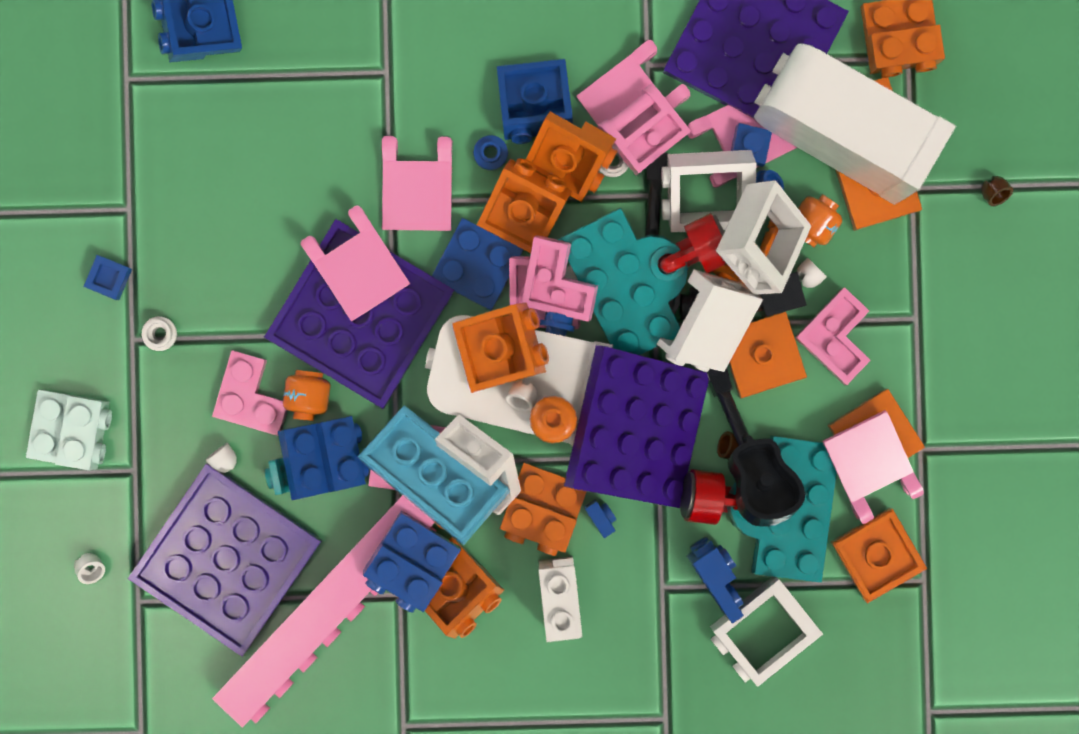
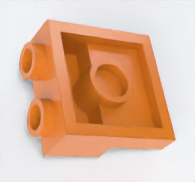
(901, 36)
(572, 154)
(524, 204)
(500, 346)
(543, 510)
(463, 595)

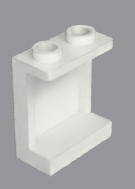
(713, 323)
(480, 456)
(560, 599)

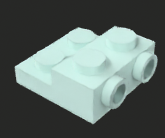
(69, 430)

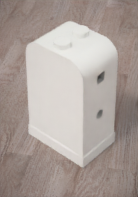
(852, 123)
(564, 377)

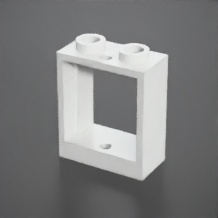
(703, 163)
(744, 257)
(770, 588)

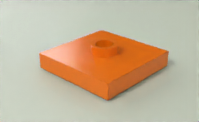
(868, 208)
(766, 357)
(882, 401)
(878, 555)

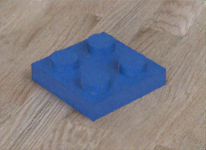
(476, 264)

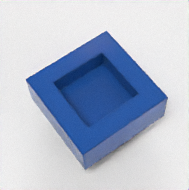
(753, 139)
(107, 277)
(602, 517)

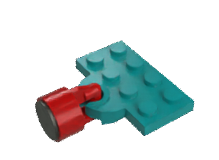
(639, 275)
(782, 550)

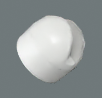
(810, 274)
(522, 396)
(222, 459)
(84, 573)

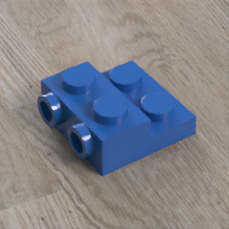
(196, 28)
(528, 96)
(322, 457)
(410, 563)
(715, 571)

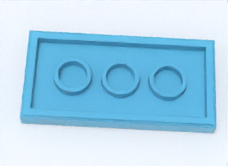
(429, 477)

